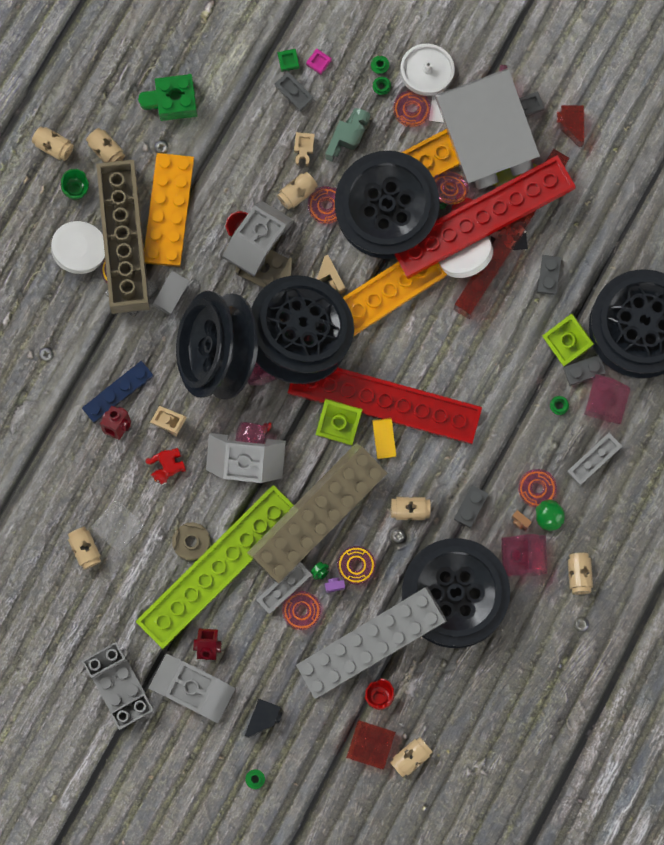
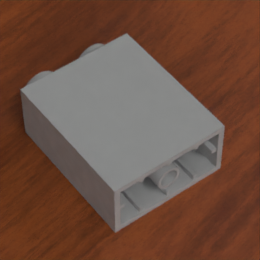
(488, 128)

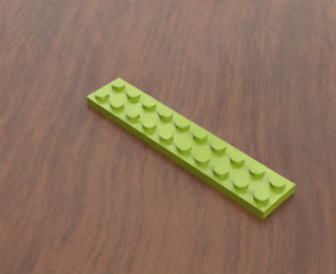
(212, 570)

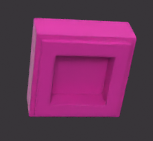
(318, 61)

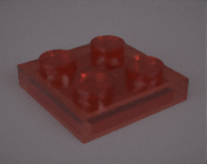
(370, 744)

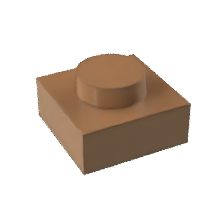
(520, 520)

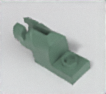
(348, 133)

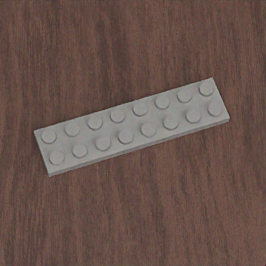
(371, 642)

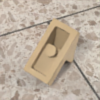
(328, 272)
(168, 420)

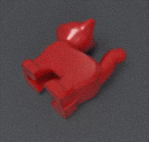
(167, 461)

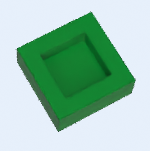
(288, 60)

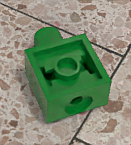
(172, 98)

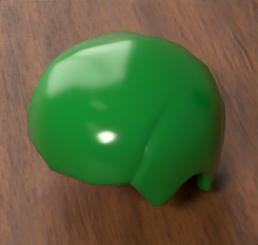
(74, 184)
(550, 515)

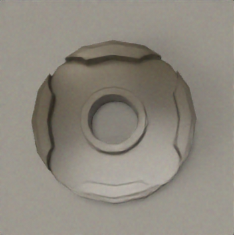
(191, 530)

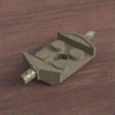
(279, 267)

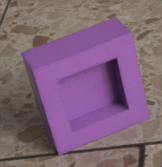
(334, 584)

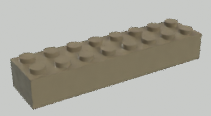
(122, 236)
(317, 513)

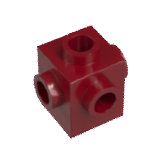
(115, 422)
(207, 644)

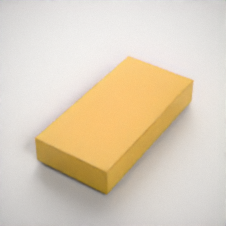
(384, 438)

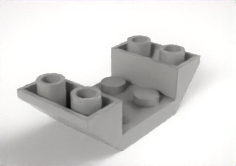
(256, 237)
(244, 459)
(118, 685)
(192, 688)

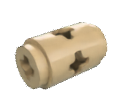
(101, 141)
(52, 143)
(297, 190)
(421, 510)
(85, 558)
(580, 581)
(404, 764)

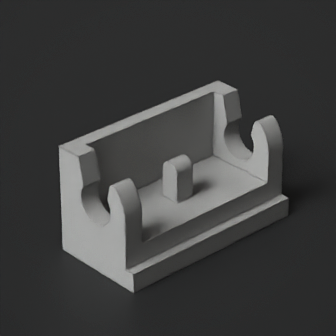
(170, 293)

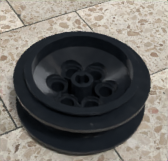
(375, 173)
(608, 331)
(217, 345)
(294, 359)
(486, 576)

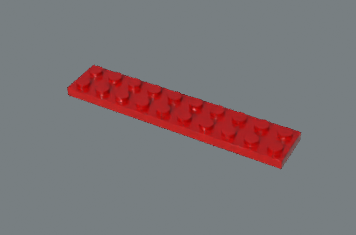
(488, 215)
(391, 400)

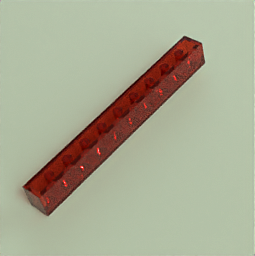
(502, 249)

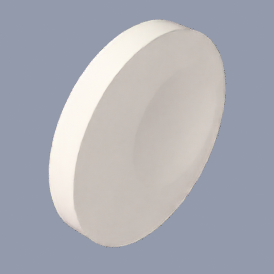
(427, 69)
(78, 247)
(469, 260)

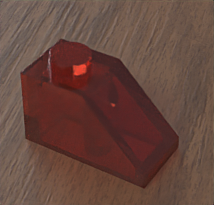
(572, 122)

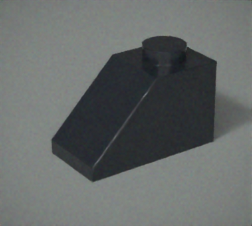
(263, 718)

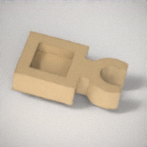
(303, 145)

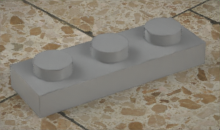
(594, 459)
(278, 593)

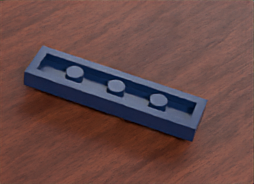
(117, 391)

